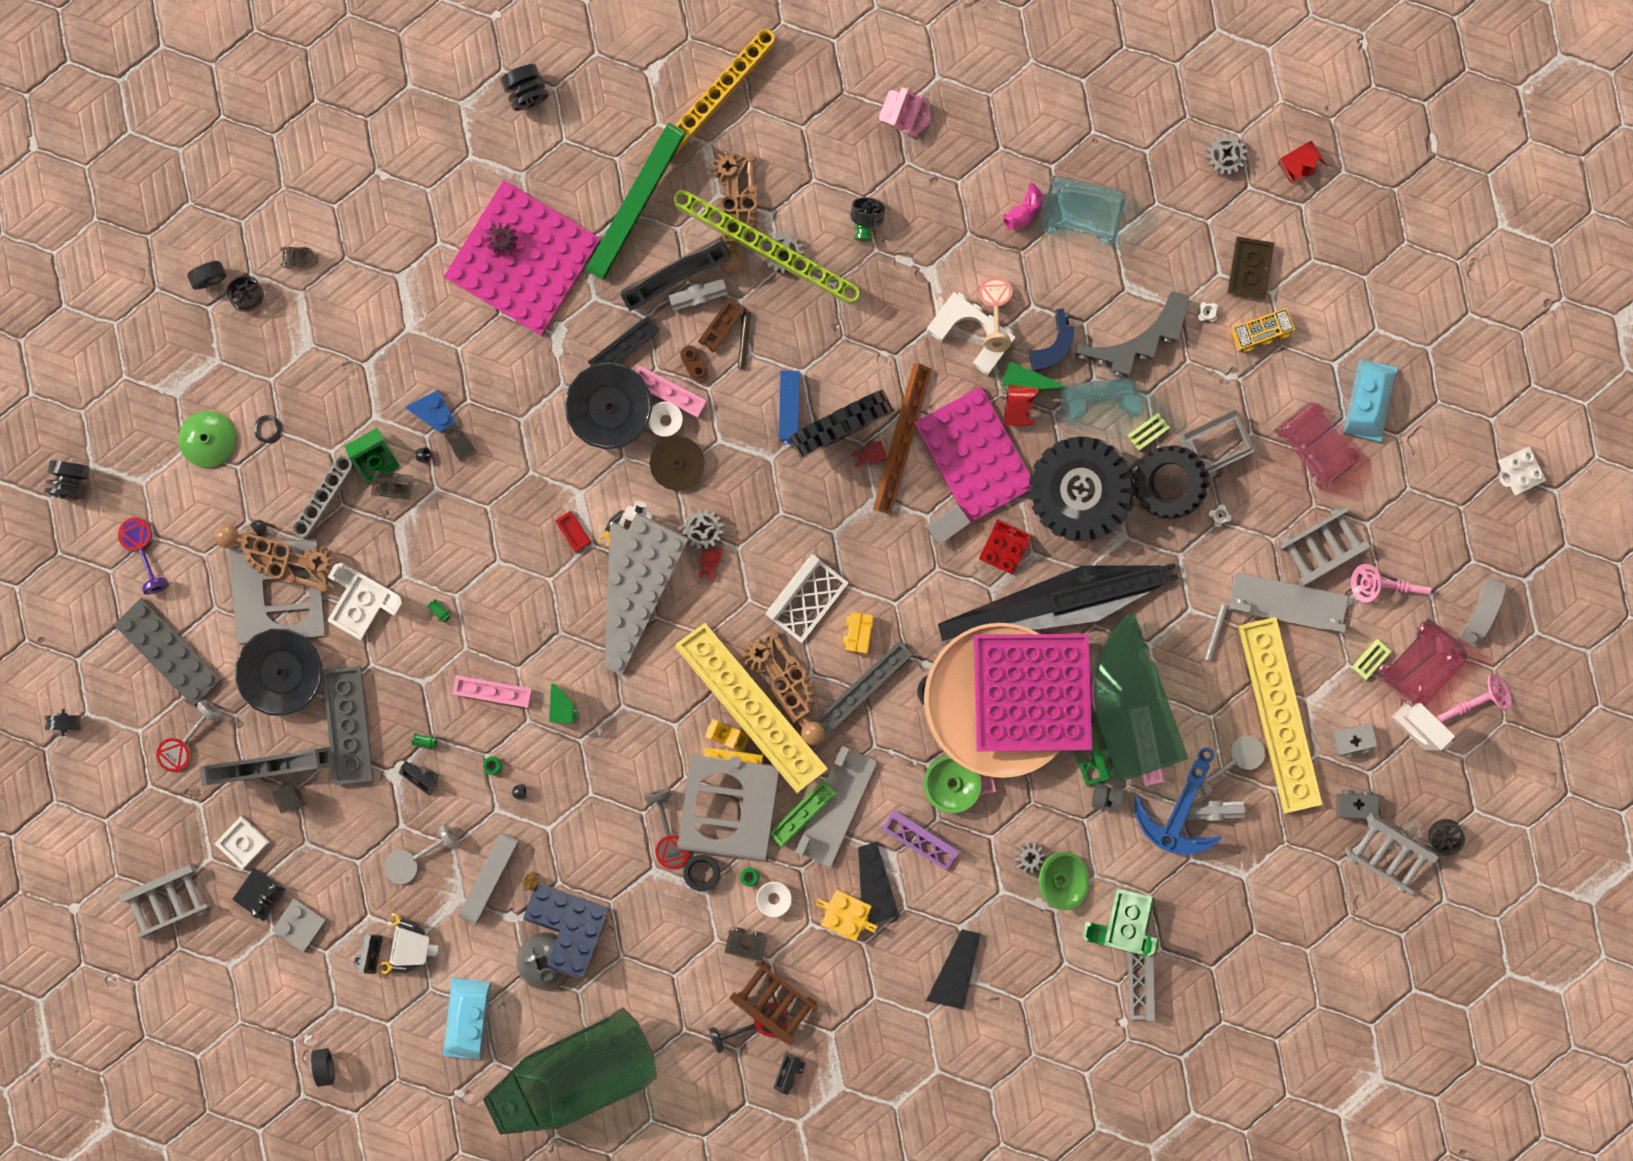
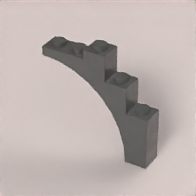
(1144, 346)
(265, 766)

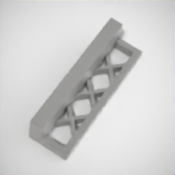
(1148, 987)

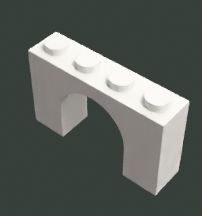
(959, 309)
(1423, 727)

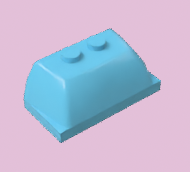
(1370, 400)
(466, 1018)

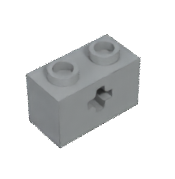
(1342, 739)

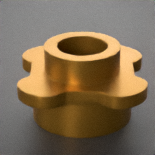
(530, 881)

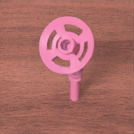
(1375, 581)
(1499, 691)

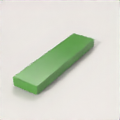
(803, 813)

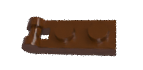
(721, 325)

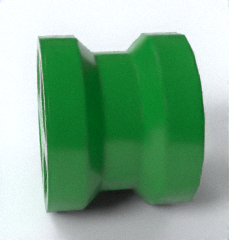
(863, 233)

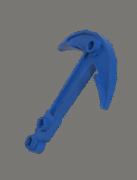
(1158, 833)

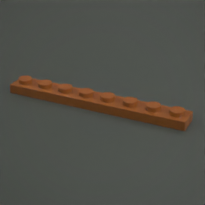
(902, 438)

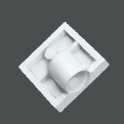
(1520, 471)

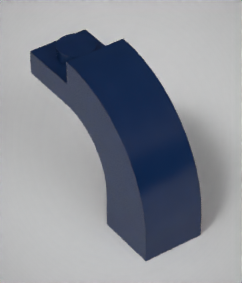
(1051, 356)

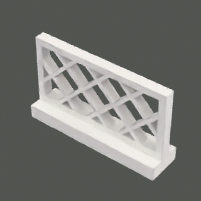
(793, 588)

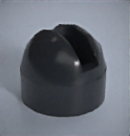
(423, 455)
(259, 527)
(519, 792)

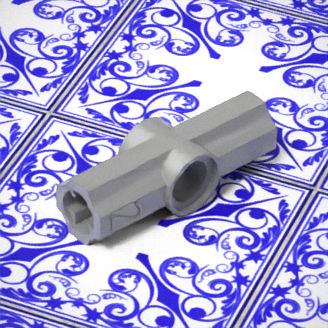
(698, 295)
(1216, 810)

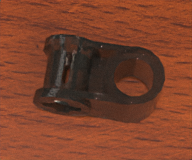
(294, 257)
(461, 445)

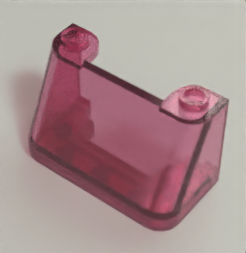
(1318, 444)
(1424, 665)

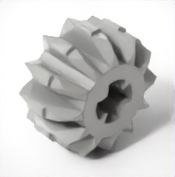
(1024, 853)

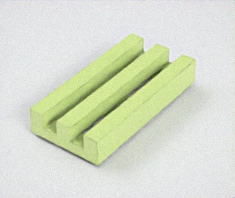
(1161, 422)
(1361, 671)

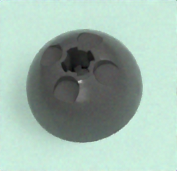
(534, 949)

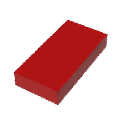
(573, 531)

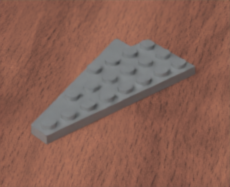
(637, 575)

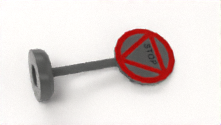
(666, 848)

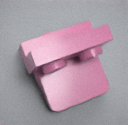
(906, 111)

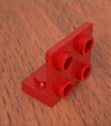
(1005, 547)

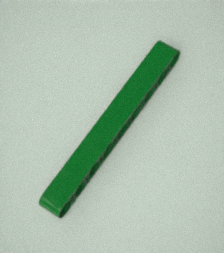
(636, 201)

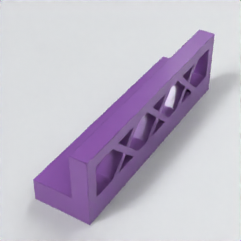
(923, 833)

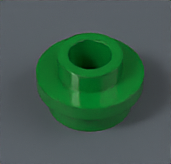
(488, 770)
(744, 880)

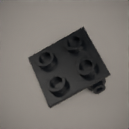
(259, 894)

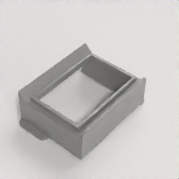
(1186, 439)

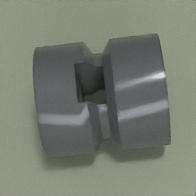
(1107, 797)

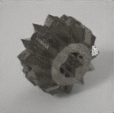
(496, 234)

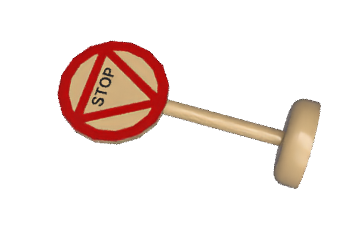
(996, 293)

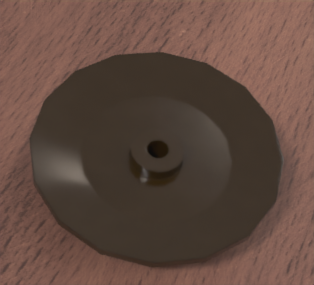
(676, 463)

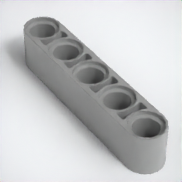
(322, 507)
(488, 878)

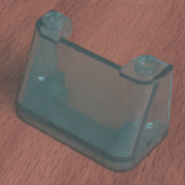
(1083, 208)
(1075, 395)

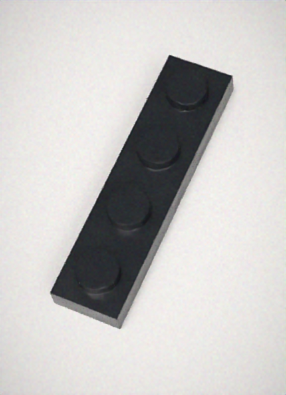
(627, 342)

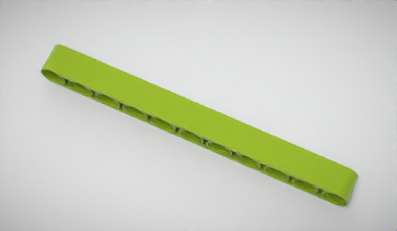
(761, 239)

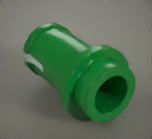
(442, 614)
(424, 741)

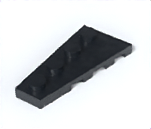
(875, 884)
(955, 976)

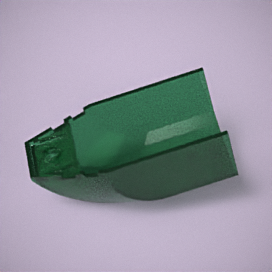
(1132, 706)
(574, 1076)

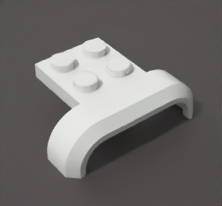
(360, 601)

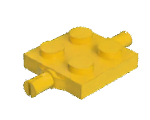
(846, 915)

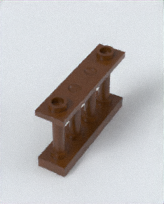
(756, 1010)

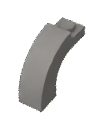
(1484, 613)

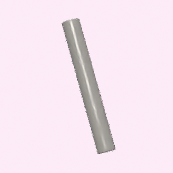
(1216, 632)

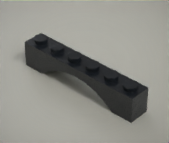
(657, 282)

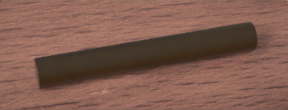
(744, 340)

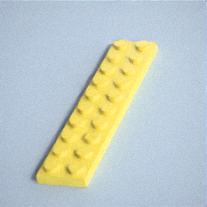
(751, 708)
(1280, 715)

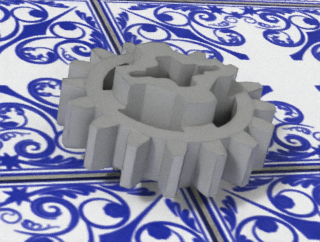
(1232, 158)
(787, 242)
(710, 528)

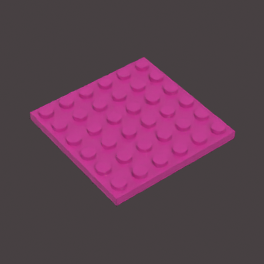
(537, 273)
(1032, 692)

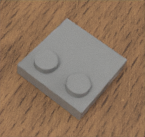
(299, 925)

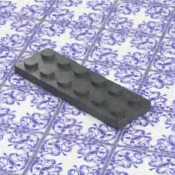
(168, 652)
(347, 725)

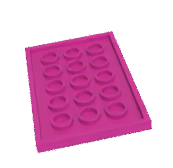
(974, 454)

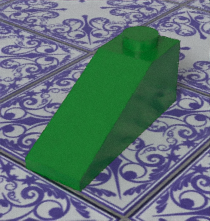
(1024, 377)

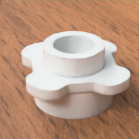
(1207, 307)
(1220, 510)

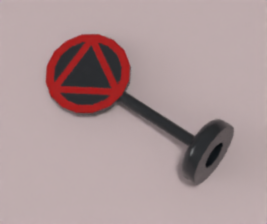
(768, 1010)

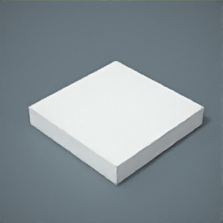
(242, 843)

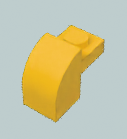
(727, 735)

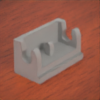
(947, 524)

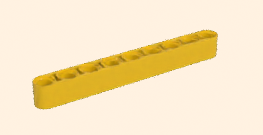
(724, 90)

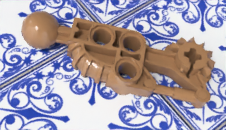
(739, 212)
(228, 536)
(799, 690)

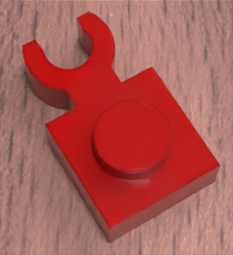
(873, 453)
(710, 558)

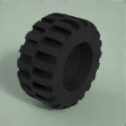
(1145, 482)

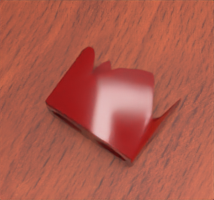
(1301, 162)
(1018, 405)

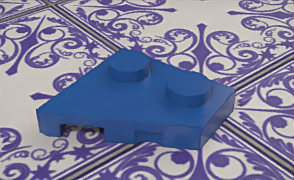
(433, 411)

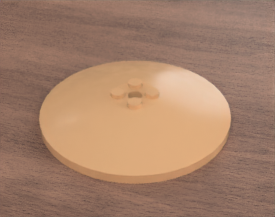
(951, 709)

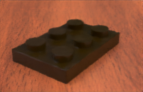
(1250, 268)

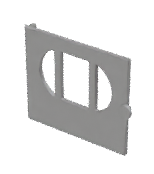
(249, 599)
(758, 796)

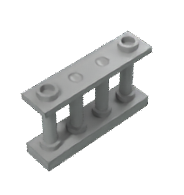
(1323, 564)
(1392, 835)
(167, 882)

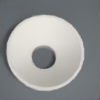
(660, 410)
(766, 907)

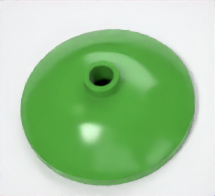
(217, 447)
(942, 794)
(1071, 880)

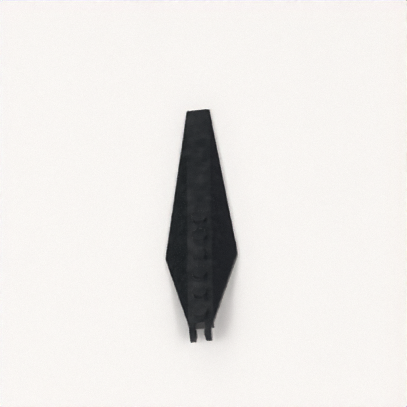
(1066, 599)

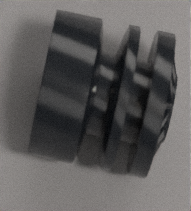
(524, 87)
(67, 479)

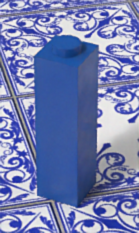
(788, 405)

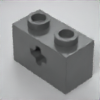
(1346, 800)

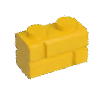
(858, 633)

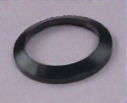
(278, 431)

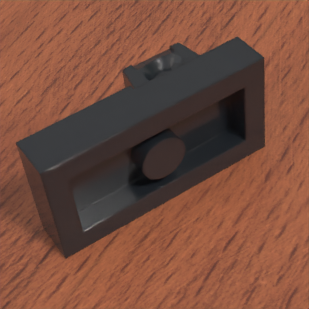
(424, 781)
(370, 952)
(790, 1065)

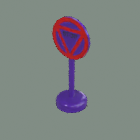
(134, 536)

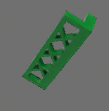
(1098, 760)

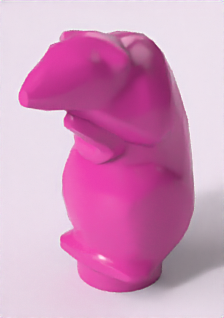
(1024, 214)

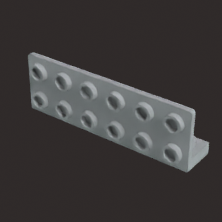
(1288, 602)
(829, 826)

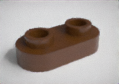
(694, 363)

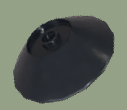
(602, 386)
(259, 677)

